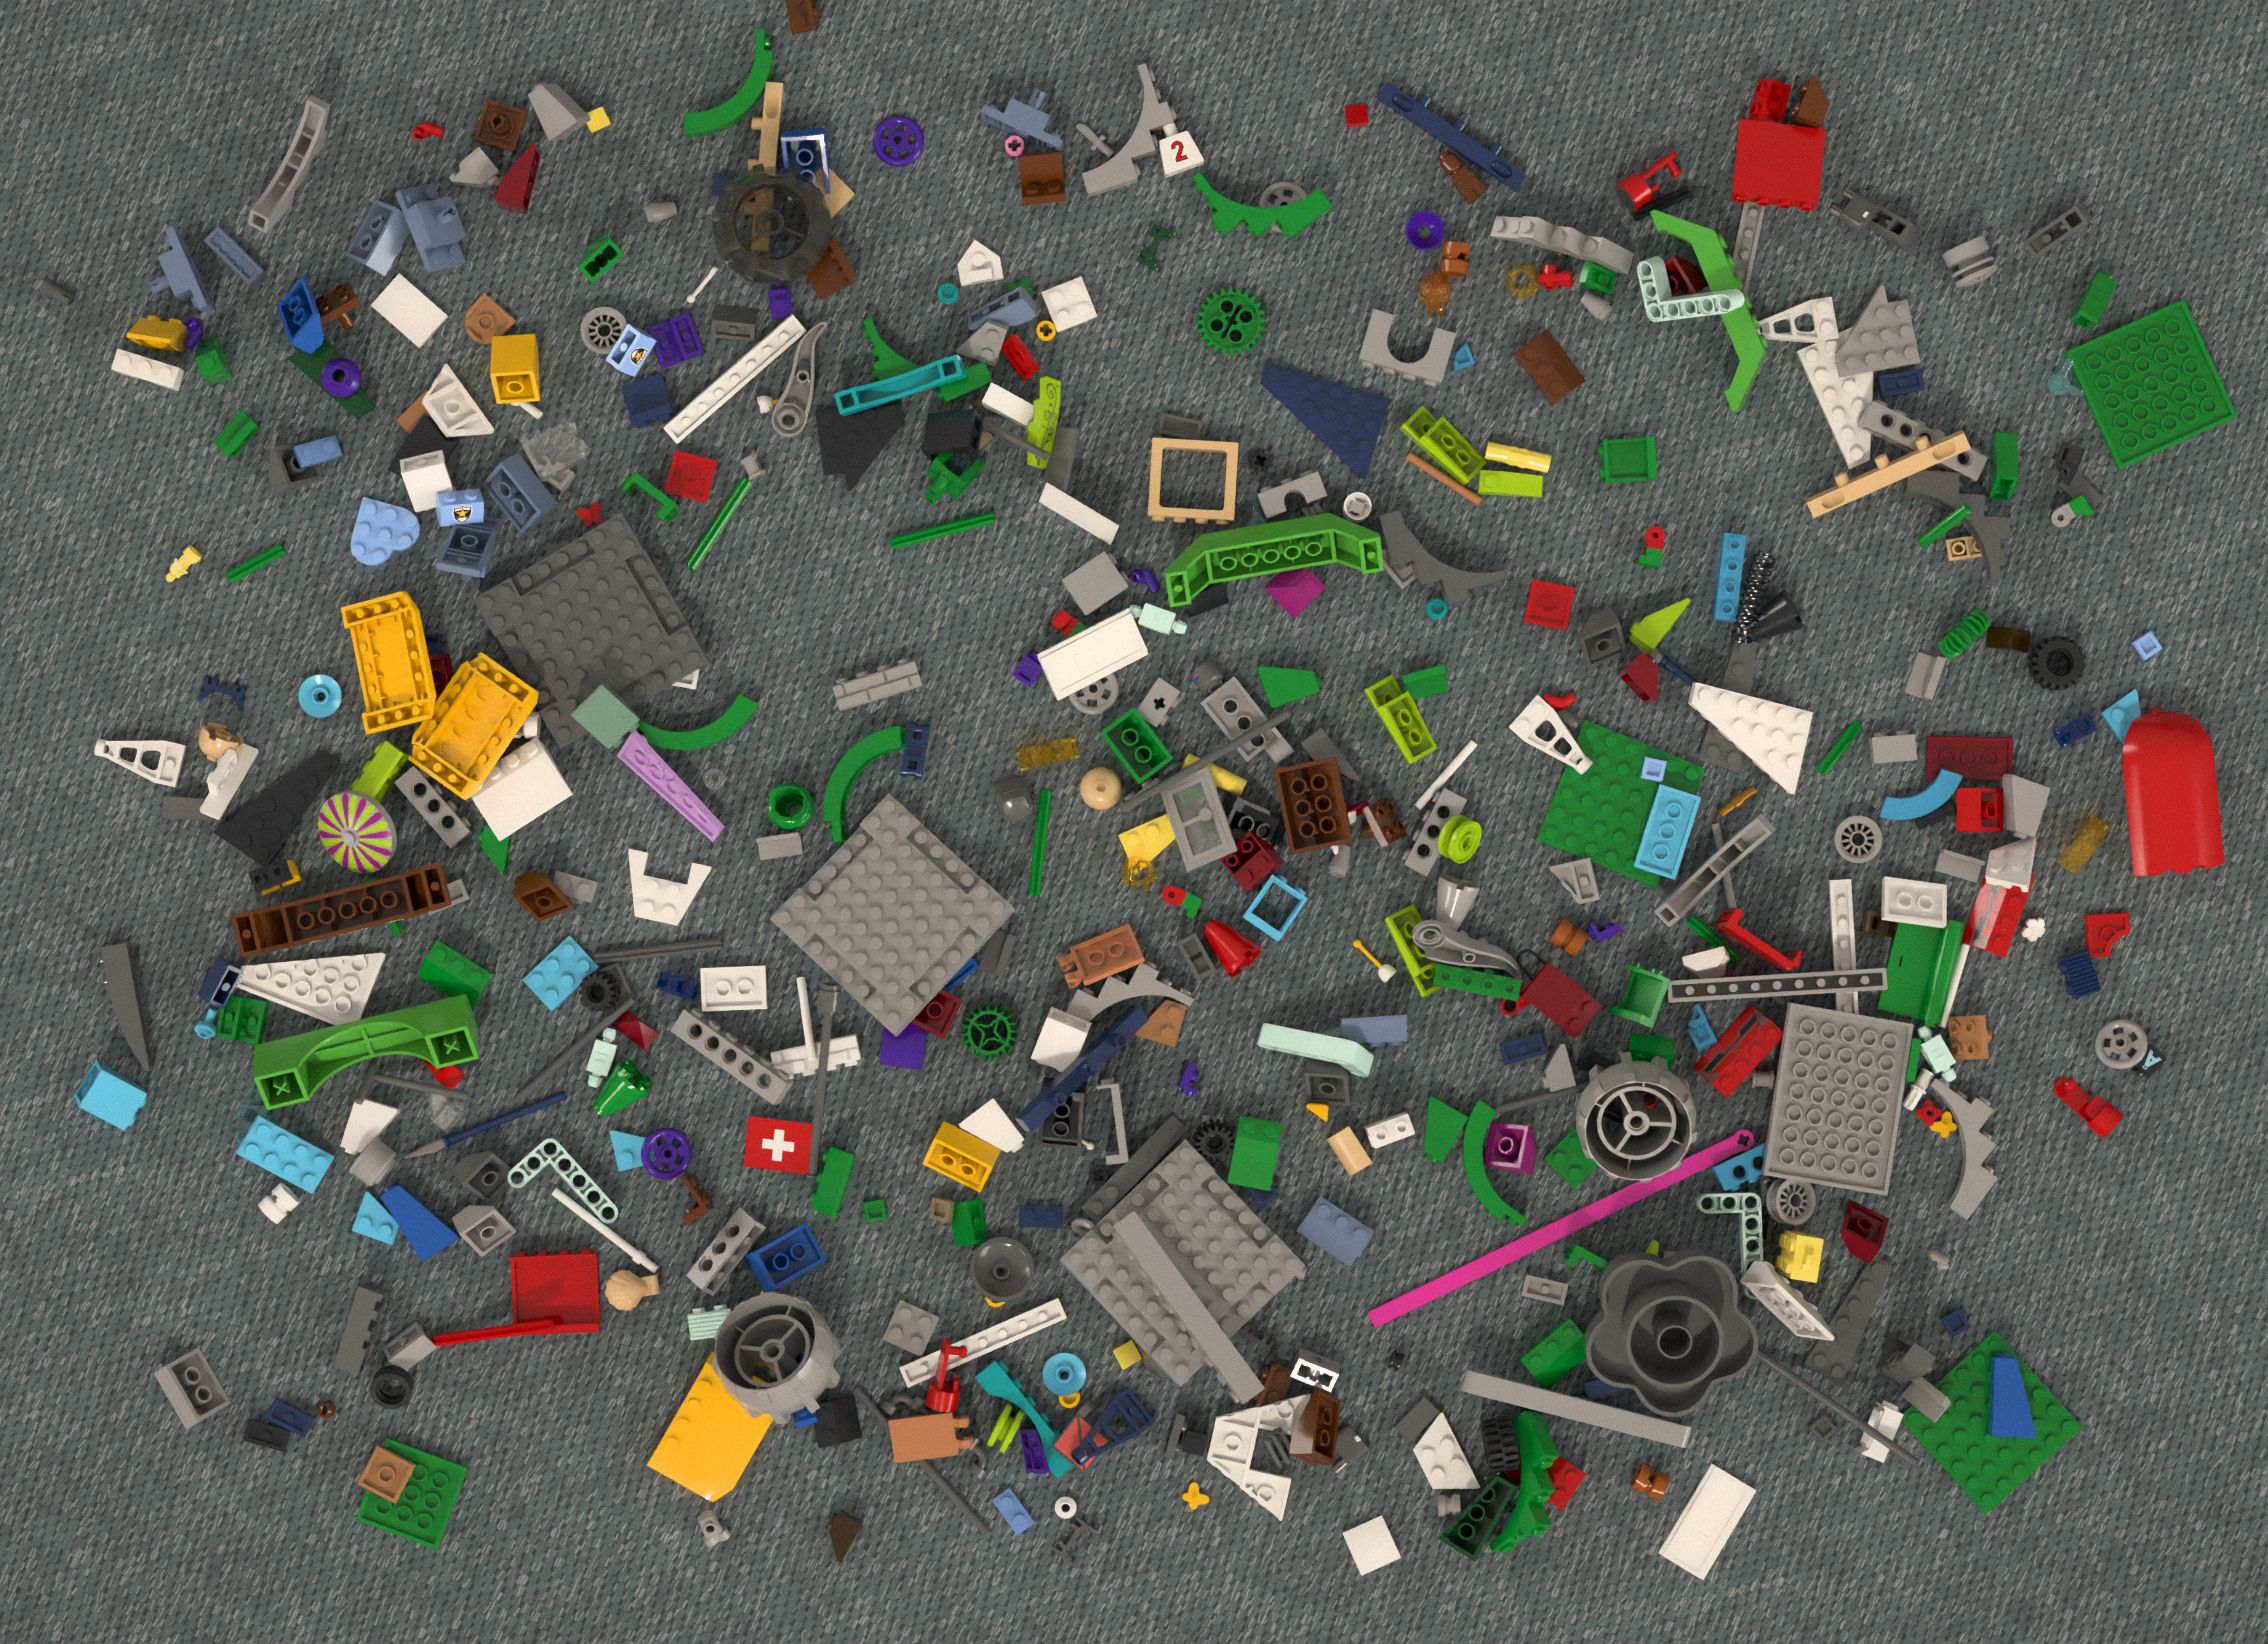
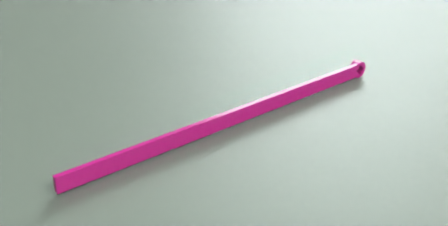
(1557, 1230)

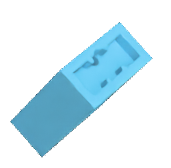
(1263, 926)

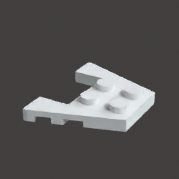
(660, 898)

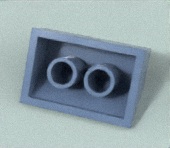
(379, 238)
(519, 493)
(1375, 1029)
(1335, 1231)

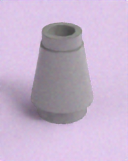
(659, 211)
(1596, 306)
(1340, 862)

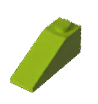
(1509, 484)
(1655, 626)

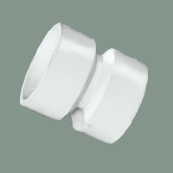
(1357, 507)
(530, 727)
(281, 1201)

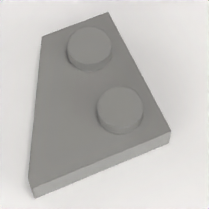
(985, 343)
(1579, 879)

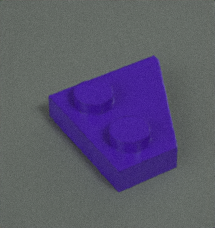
(1033, 1452)

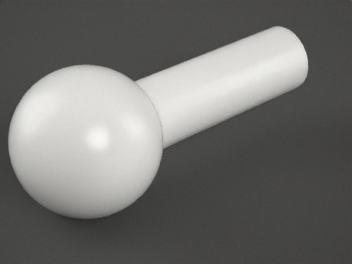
(529, 408)

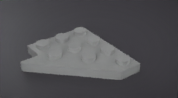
(1879, 339)

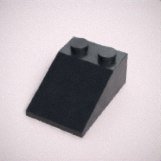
(424, 439)
(1247, 816)
(1066, 1123)

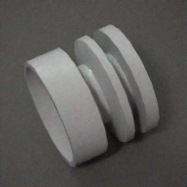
(1970, 262)

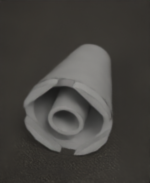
(1454, 899)

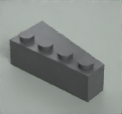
(360, 1328)
(1905, 1361)

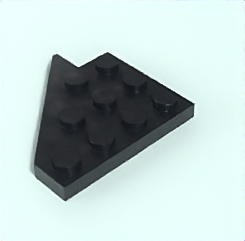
(855, 440)

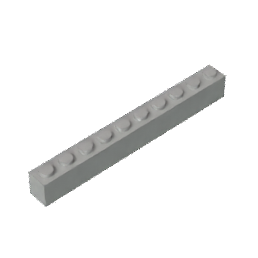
(1777, 985)
(1187, 1307)

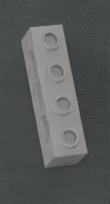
(451, 836)
(1413, 860)
(726, 1251)

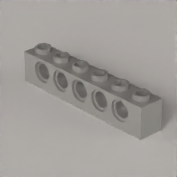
(1871, 422)
(686, 1030)

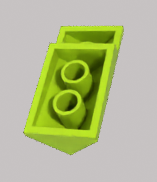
(1443, 444)
(1401, 719)
(1420, 968)

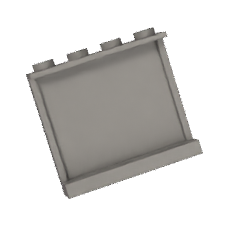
(1122, 1155)

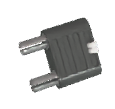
(1858, 211)
(1349, 1447)

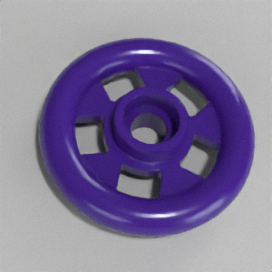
(890, 124)
(650, 1145)

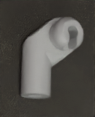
(1942, 1260)

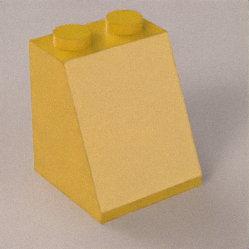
(515, 368)

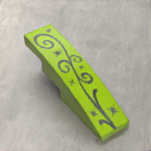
(1046, 412)

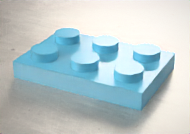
(560, 973)

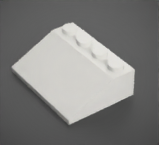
(520, 789)
(1785, 1302)

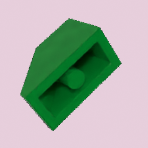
(496, 850)

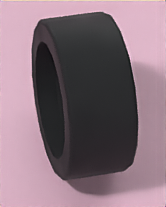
(387, 1401)

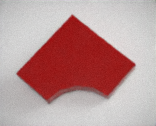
(2103, 931)

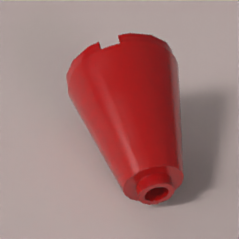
(1230, 946)

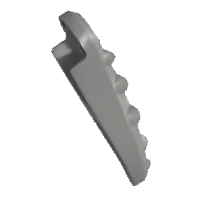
(799, 391)
(1459, 949)

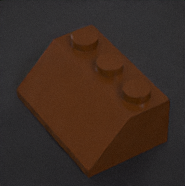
(1549, 367)

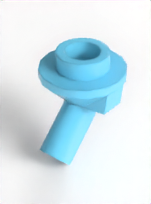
(205, 1028)

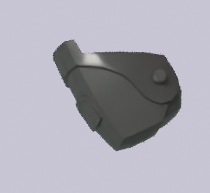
(1013, 798)

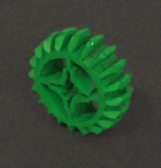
(1964, 633)
(999, 1016)

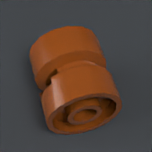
(1455, 258)
(1569, 937)
(1643, 1481)

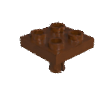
(500, 125)
(337, 305)
(1382, 823)

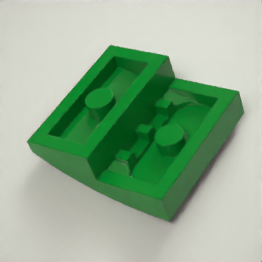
(243, 1019)

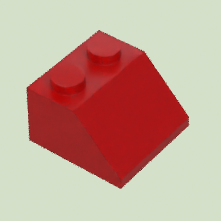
(1979, 810)

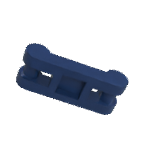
(915, 750)

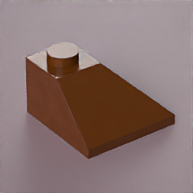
(540, 896)

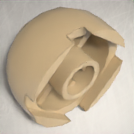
(215, 740)
(1100, 788)

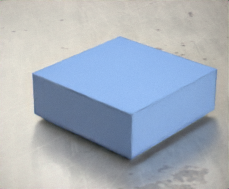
(2147, 645)
(1653, 769)

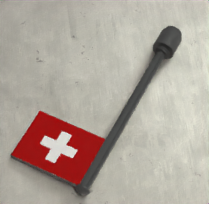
(791, 1143)

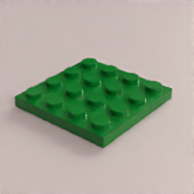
(425, 1501)

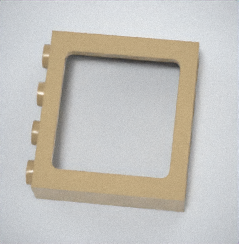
(1200, 516)

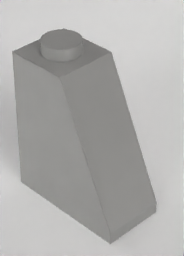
(557, 111)
(2023, 805)

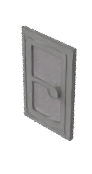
(1198, 819)

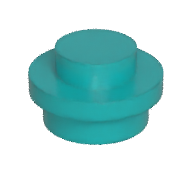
(948, 293)
(1436, 608)

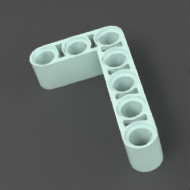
(1664, 307)
(1317, 1046)
(568, 1176)
(1744, 1214)

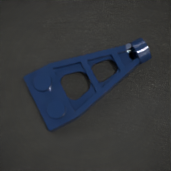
(1131, 1411)

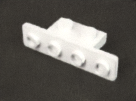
(226, 779)

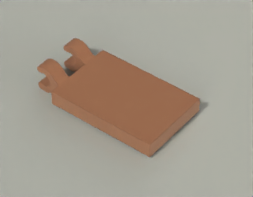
(1101, 956)
(928, 1436)

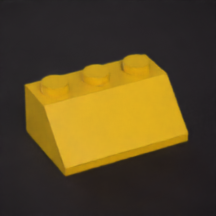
(961, 1156)

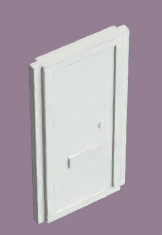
(1092, 654)
(1707, 1521)

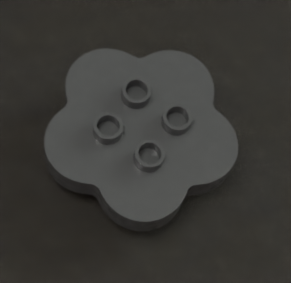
(1669, 1328)

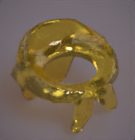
(1531, 290)
(1132, 867)

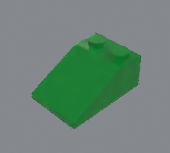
(1254, 1153)

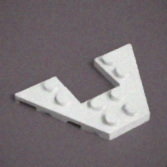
(1234, 1444)

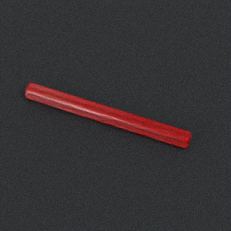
(493, 1332)

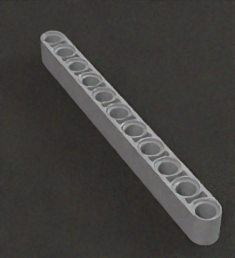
(1576, 1408)

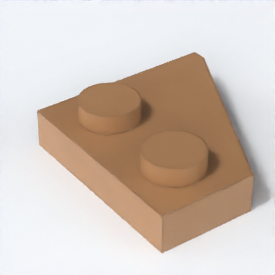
(1164, 1023)

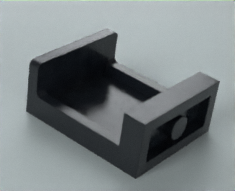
(952, 433)

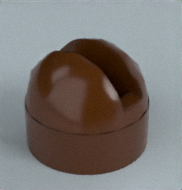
(330, 1410)

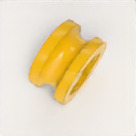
(1051, 327)

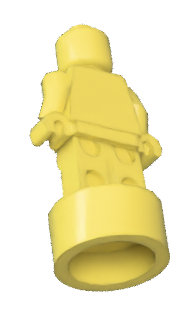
(179, 567)

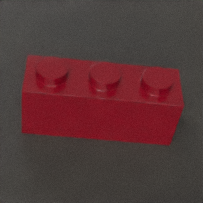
(1642, 677)

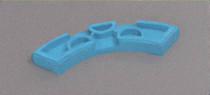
(1923, 803)

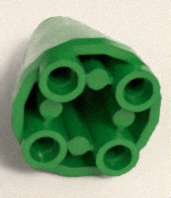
(622, 1089)

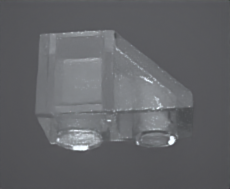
(445, 1112)

